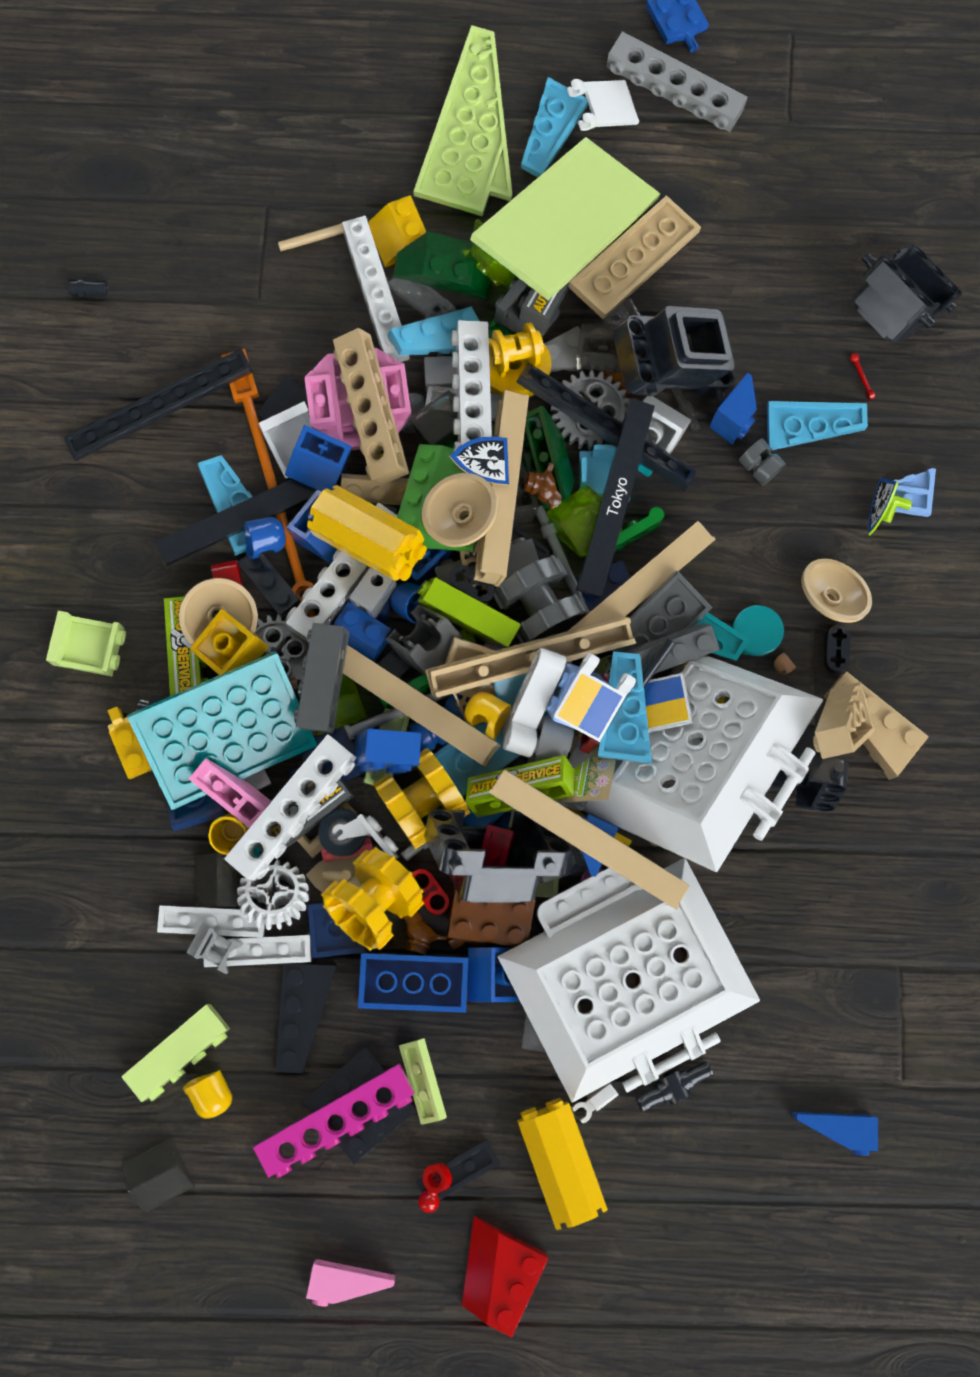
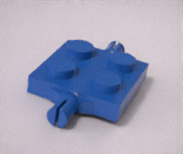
(677, 20)

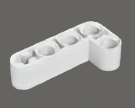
(532, 699)

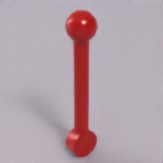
(854, 357)

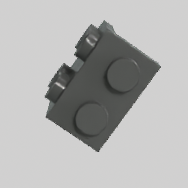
(507, 308)

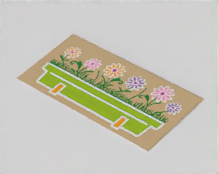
(592, 777)

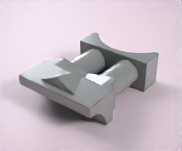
(204, 941)

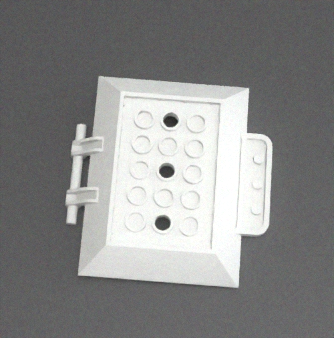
(724, 775)
(587, 950)

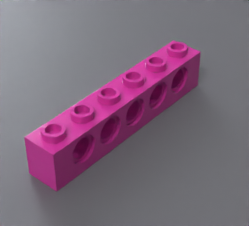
(270, 1151)

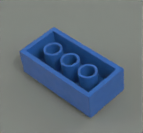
(413, 983)

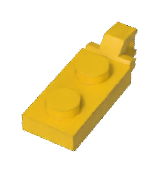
(127, 745)

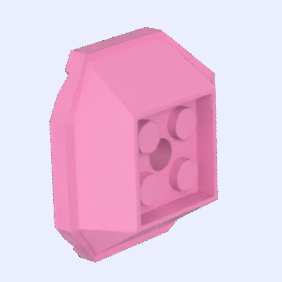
(328, 395)

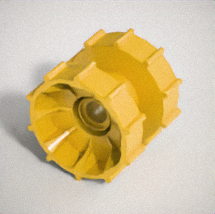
(421, 797)
(383, 888)

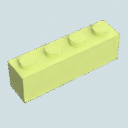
(175, 1053)

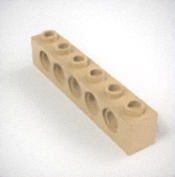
(392, 463)

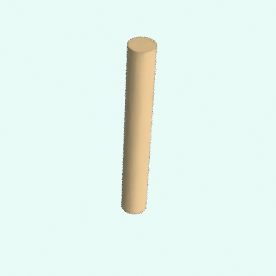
(311, 237)

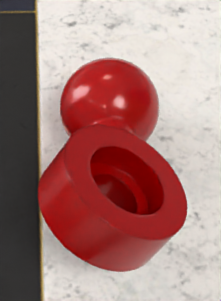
(429, 1199)

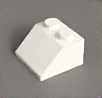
(666, 425)

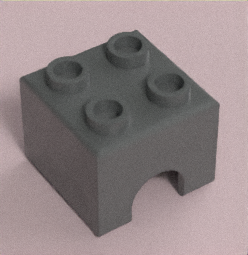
(428, 642)

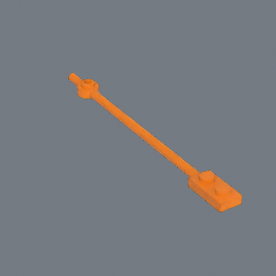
(244, 391)

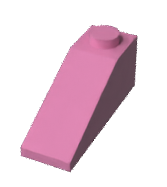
(230, 792)
(339, 1282)

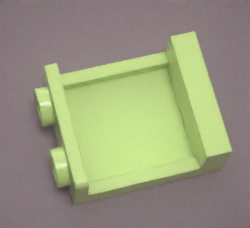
(85, 644)

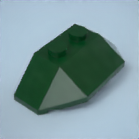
(442, 264)
(543, 445)

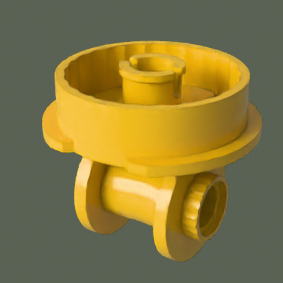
(516, 352)

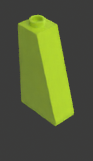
(468, 613)

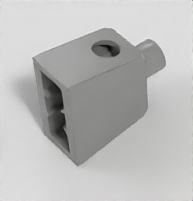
(371, 597)

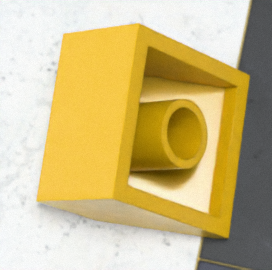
(395, 228)
(227, 644)

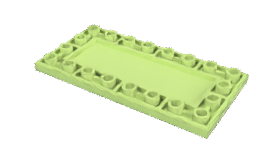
(565, 218)

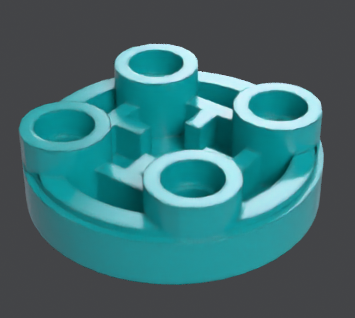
(762, 628)

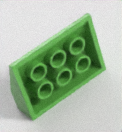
(429, 468)

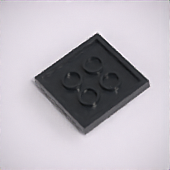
(350, 1076)

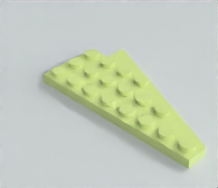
(469, 143)

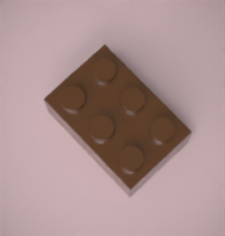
(490, 921)

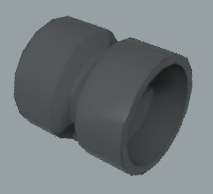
(762, 462)

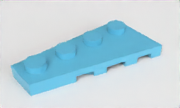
(552, 126)
(429, 334)
(812, 421)
(225, 492)
(628, 732)

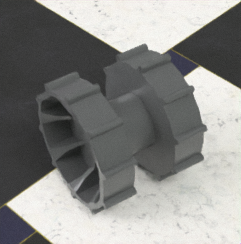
(533, 590)

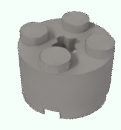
(552, 740)

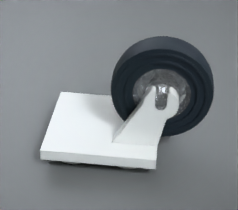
(345, 832)

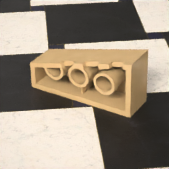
(844, 722)
(894, 736)

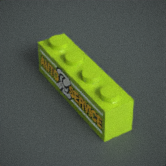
(183, 665)
(550, 776)

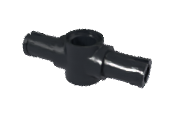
(674, 1086)

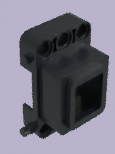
(904, 293)
(657, 352)
(824, 781)
(460, 854)

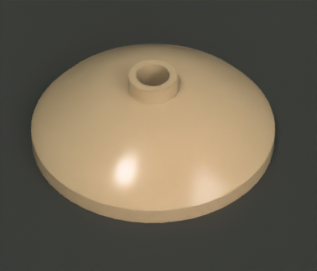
(451, 501)
(836, 590)
(214, 595)

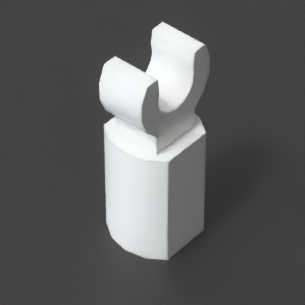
(596, 1100)

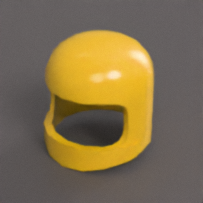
(487, 709)
(226, 825)
(209, 1094)

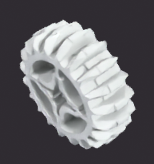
(293, 898)

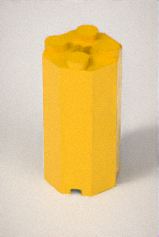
(366, 533)
(561, 1163)

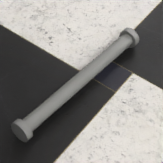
(381, 719)

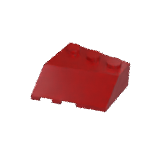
(500, 1276)

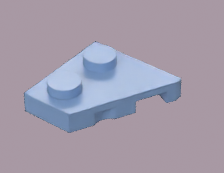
(918, 489)

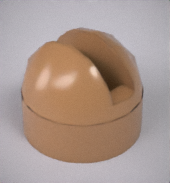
(784, 664)

